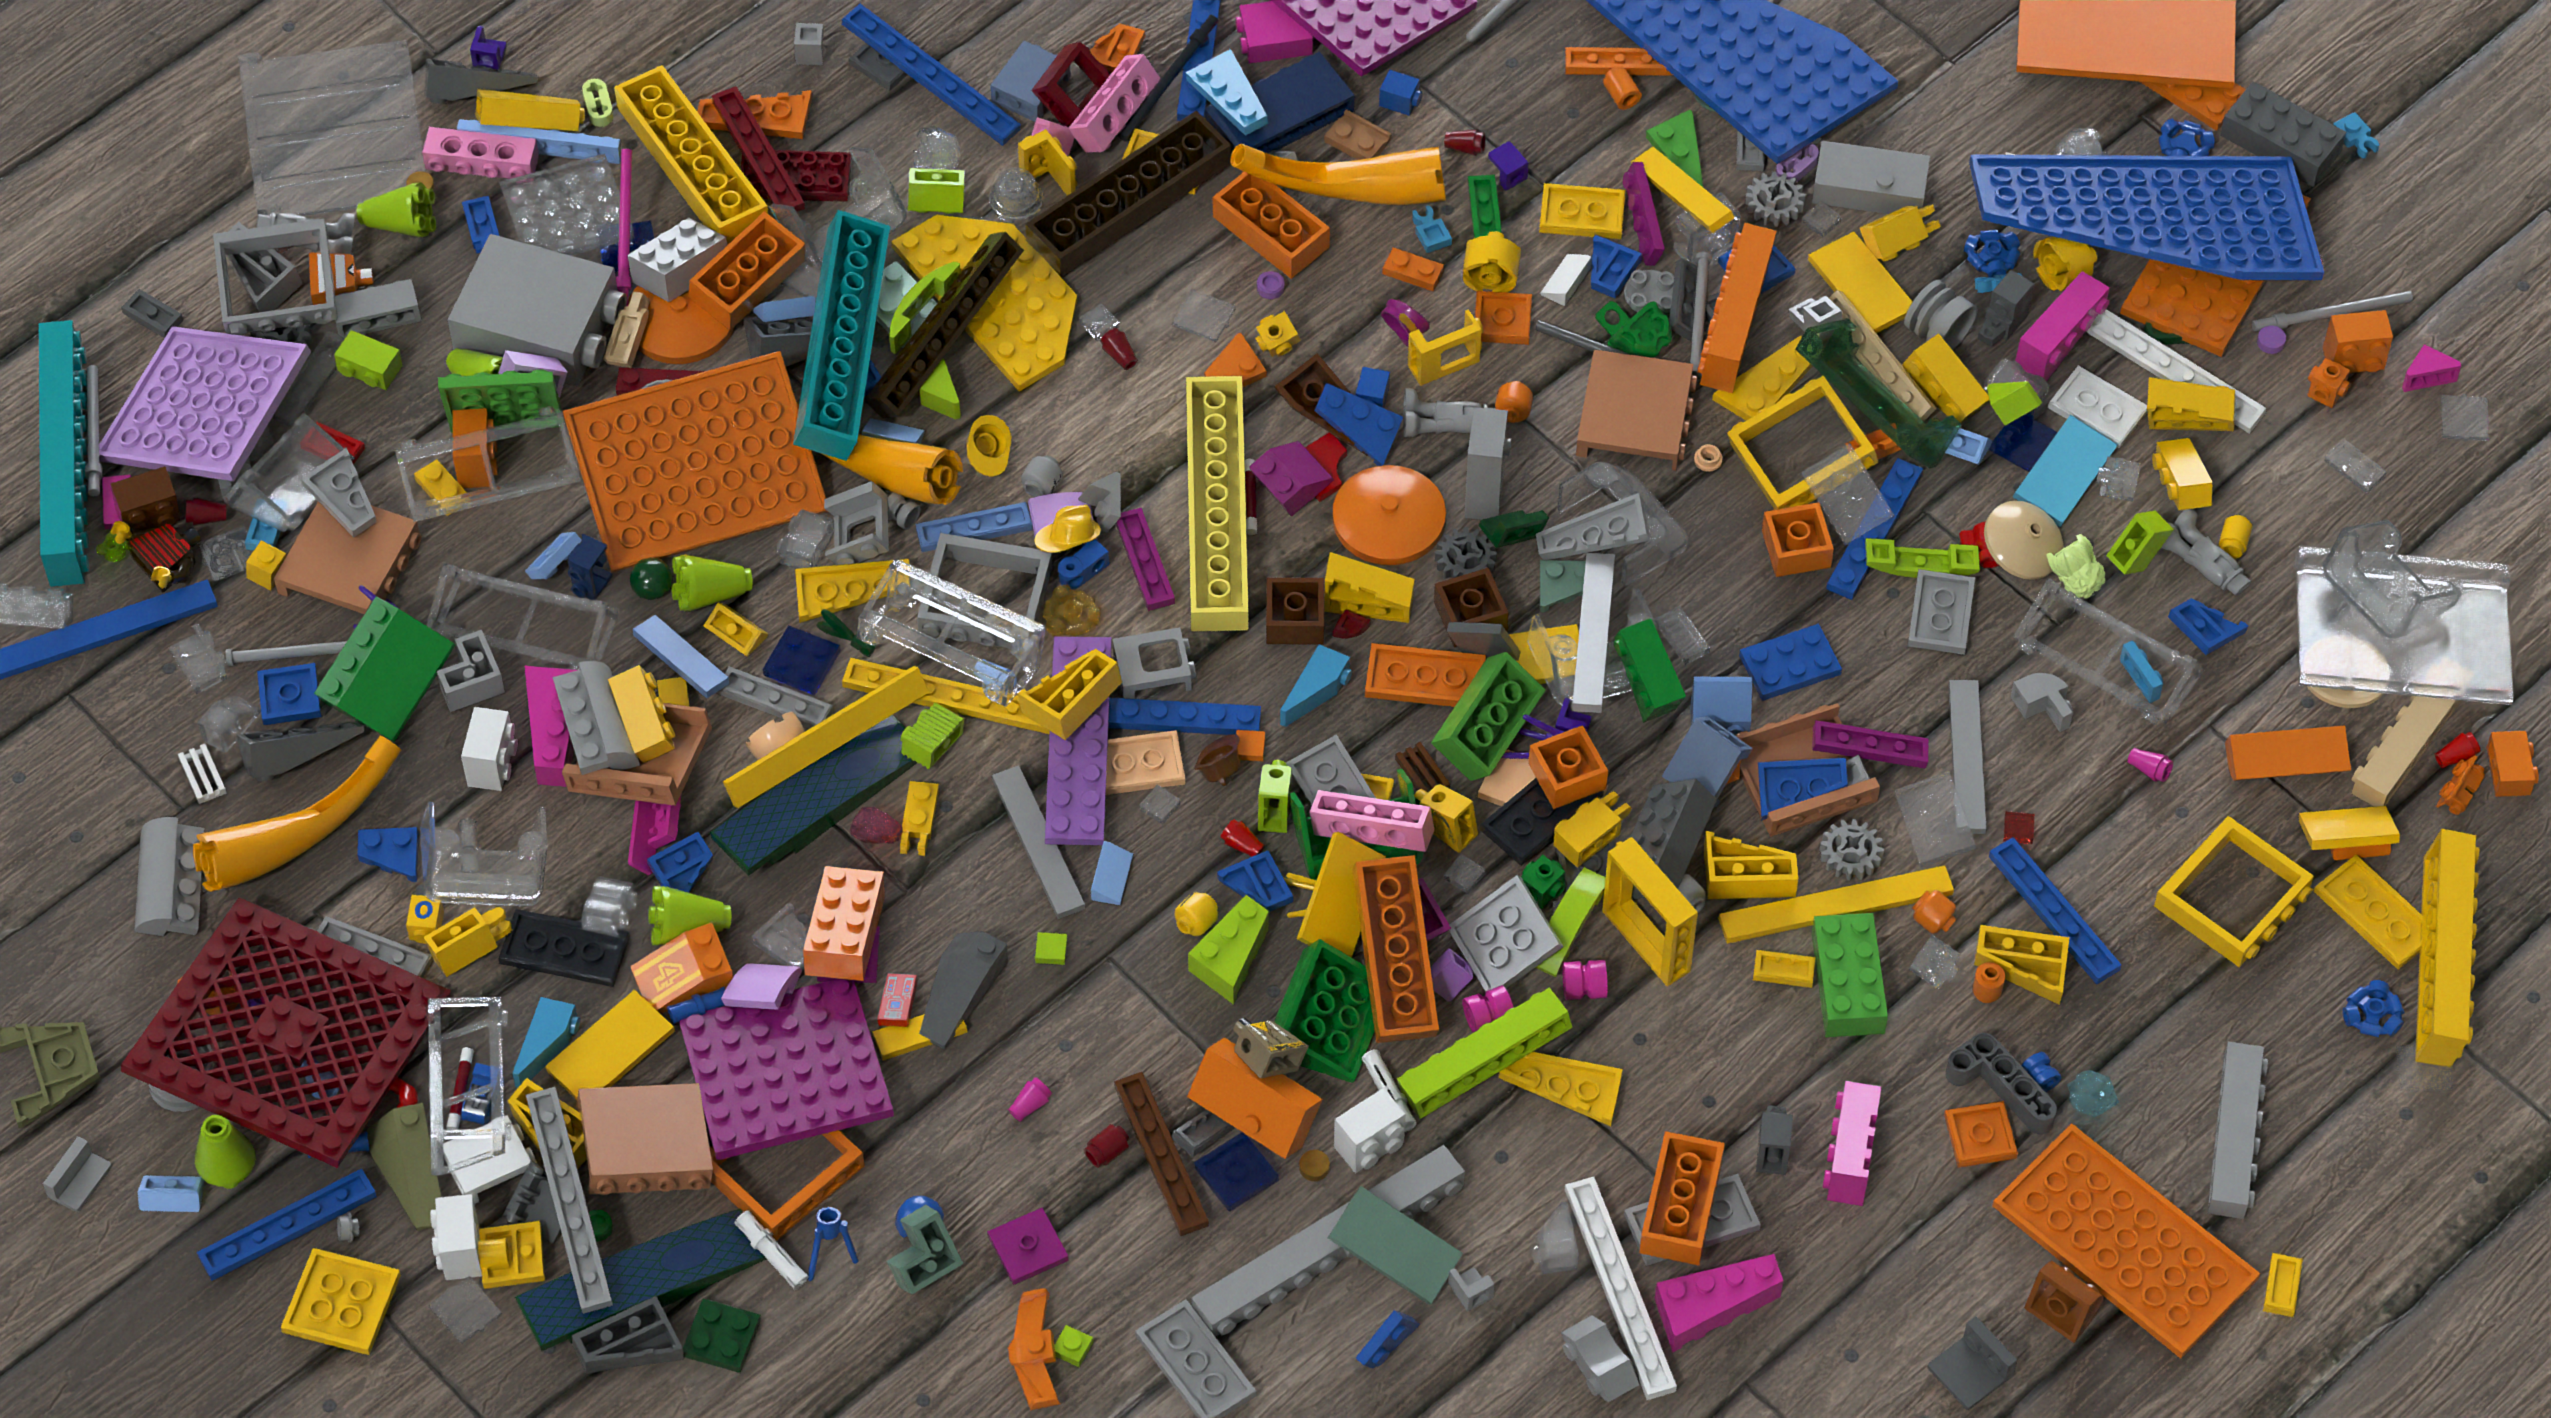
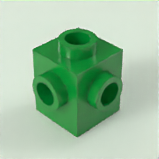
(1544, 880)

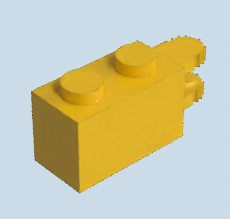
(1898, 231)
(1590, 828)
(467, 938)

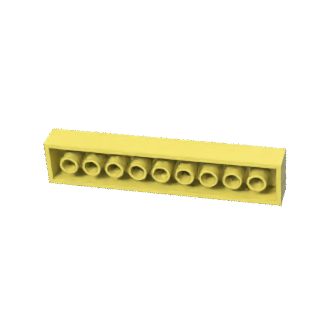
(1217, 504)

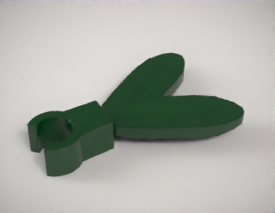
(835, 627)

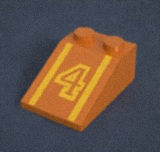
(683, 968)

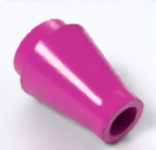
(2152, 764)
(1031, 1098)

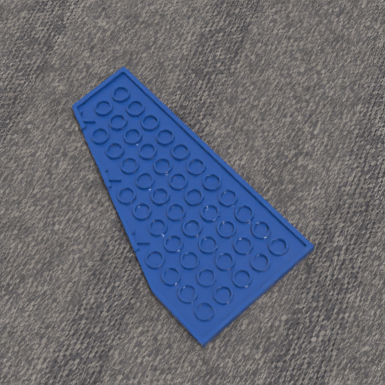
(1756, 65)
(2190, 211)

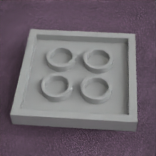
(1505, 935)

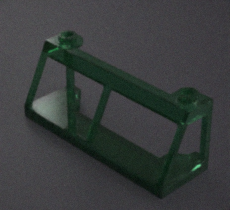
(1838, 365)

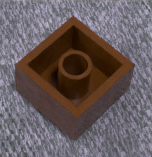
(146, 500)
(1470, 600)
(1295, 611)

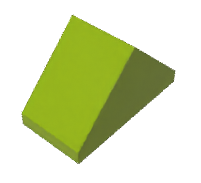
(939, 392)
(2012, 399)

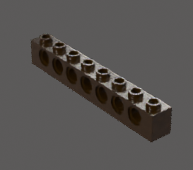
(943, 325)

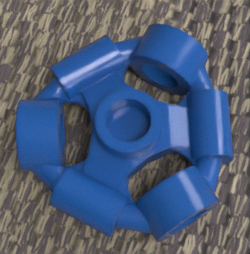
(2185, 142)
(2000, 257)
(2374, 1009)

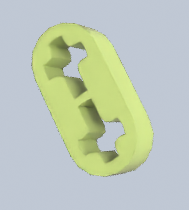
(602, 101)

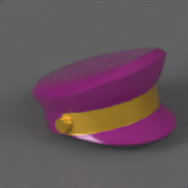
(1403, 319)

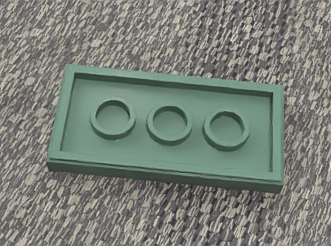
(1395, 1245)

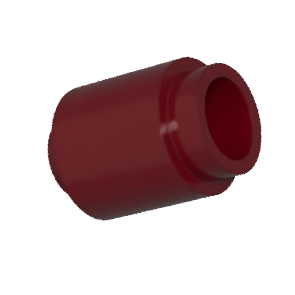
(1106, 1145)

